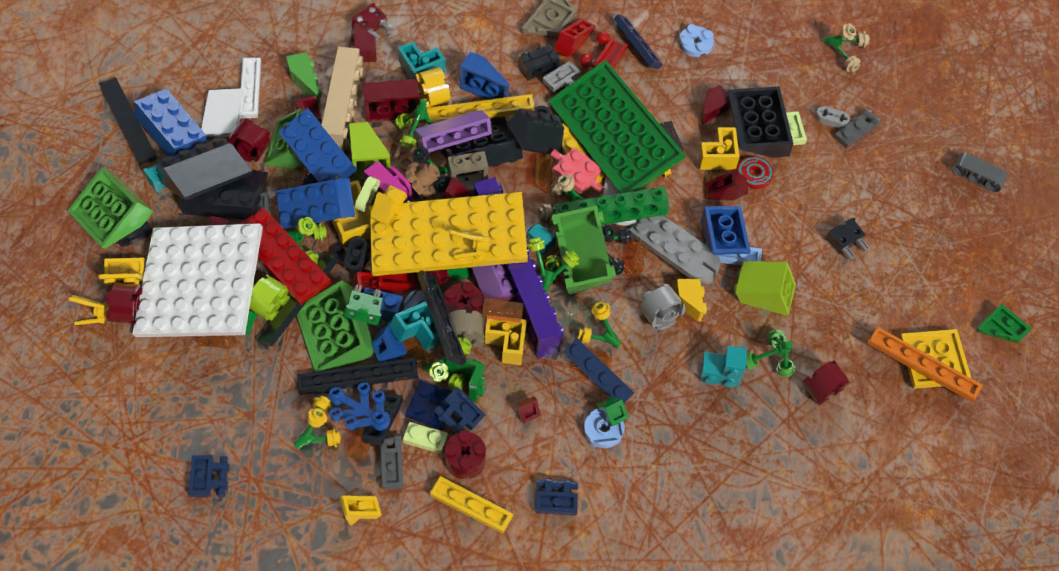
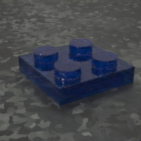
(424, 402)

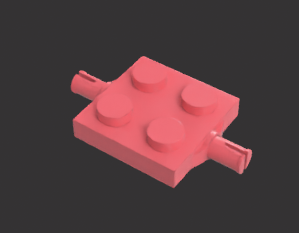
(580, 168)

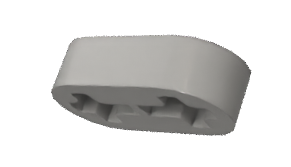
(832, 117)

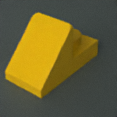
(387, 204)
(360, 508)

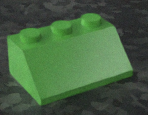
(279, 151)

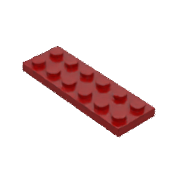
(287, 259)

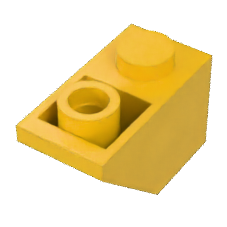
(691, 295)

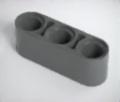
(979, 172)

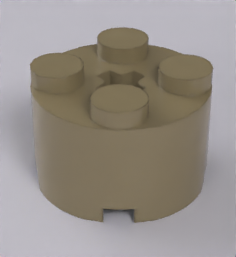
(469, 326)

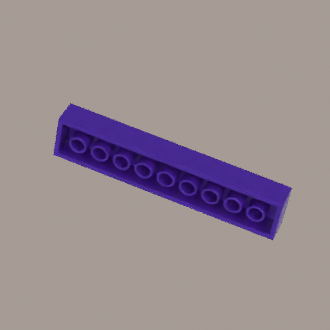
(541, 322)

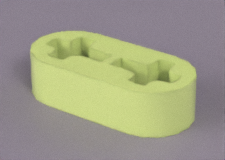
(367, 194)

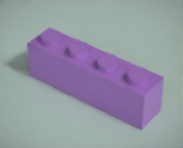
(453, 131)
(494, 282)

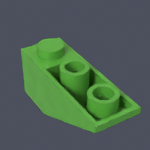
(301, 74)

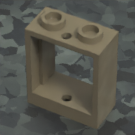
(476, 162)

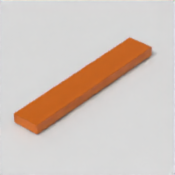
(925, 364)

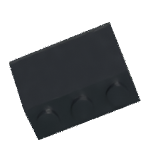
(537, 131)

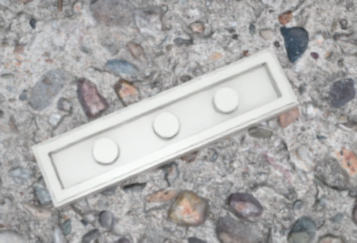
(251, 84)

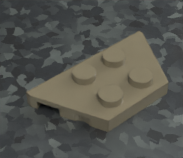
(550, 18)

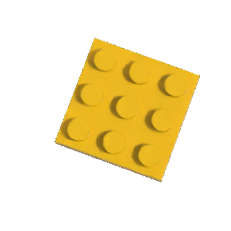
(941, 345)

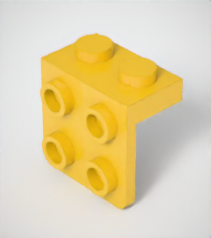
(123, 270)

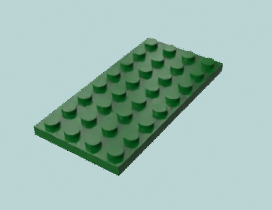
(616, 129)

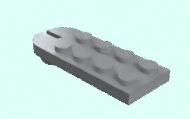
(677, 248)

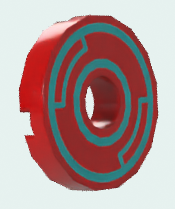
(757, 164)

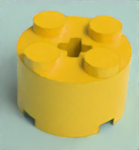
(433, 87)

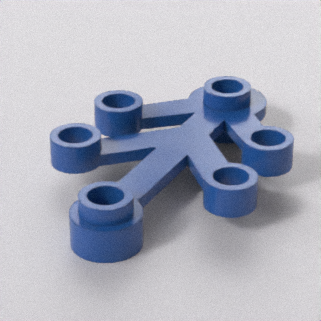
(378, 420)

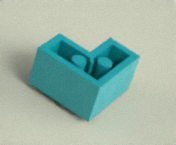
(415, 62)
(416, 322)
(725, 368)

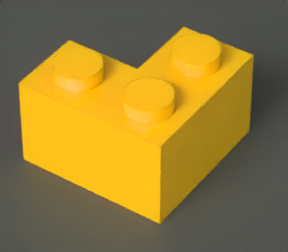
(722, 153)
(510, 336)

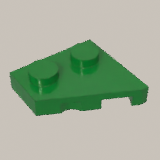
(1004, 325)

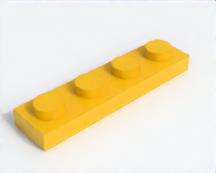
(471, 505)

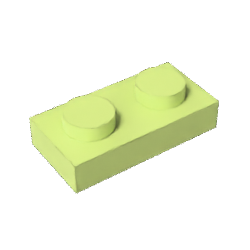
(796, 128)
(425, 438)

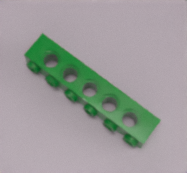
(624, 206)

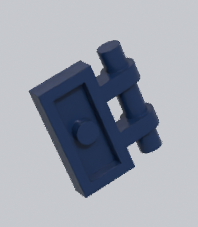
(463, 408)
(201, 476)
(557, 502)

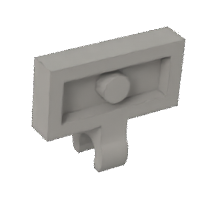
(561, 77)

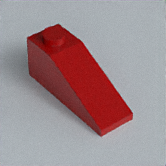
(573, 37)

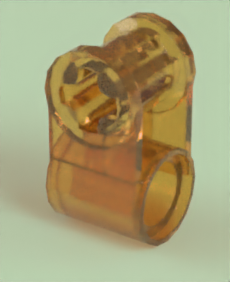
(216, 341)

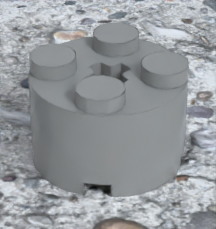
(662, 307)

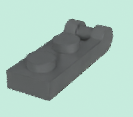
(857, 128)
(392, 464)

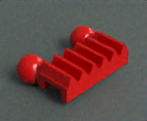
(612, 52)

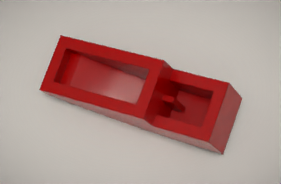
(386, 283)

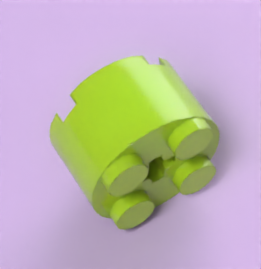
(268, 297)

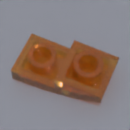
(415, 349)

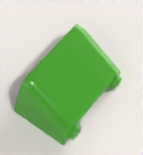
(583, 233)

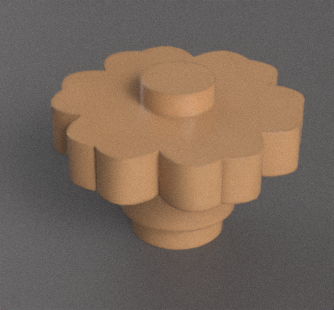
(422, 178)

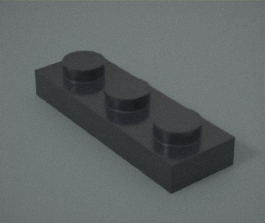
(392, 406)

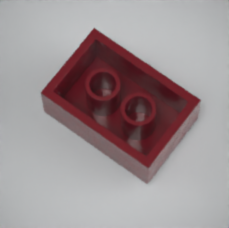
(390, 98)

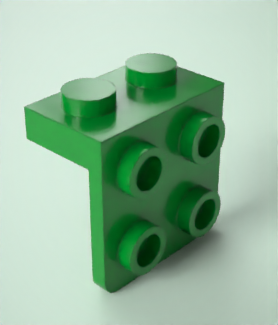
(474, 373)

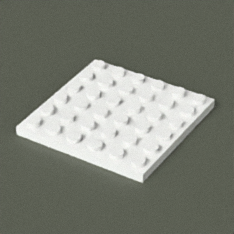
(198, 281)

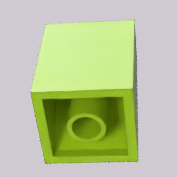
(366, 149)
(766, 286)

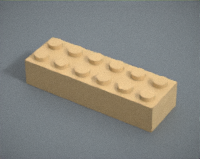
(343, 95)

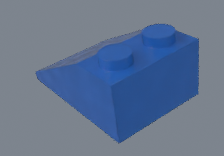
(482, 78)
(725, 230)

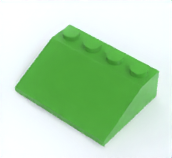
(109, 209)
(330, 336)

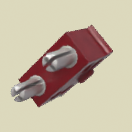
(371, 20)

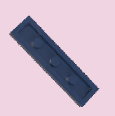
(637, 40)
(597, 371)

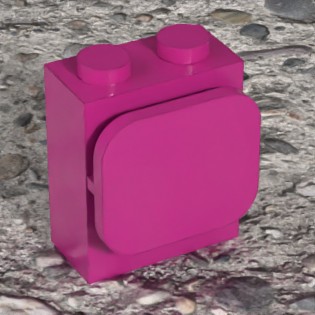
(387, 178)

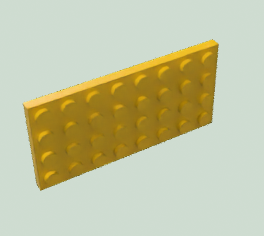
(421, 241)

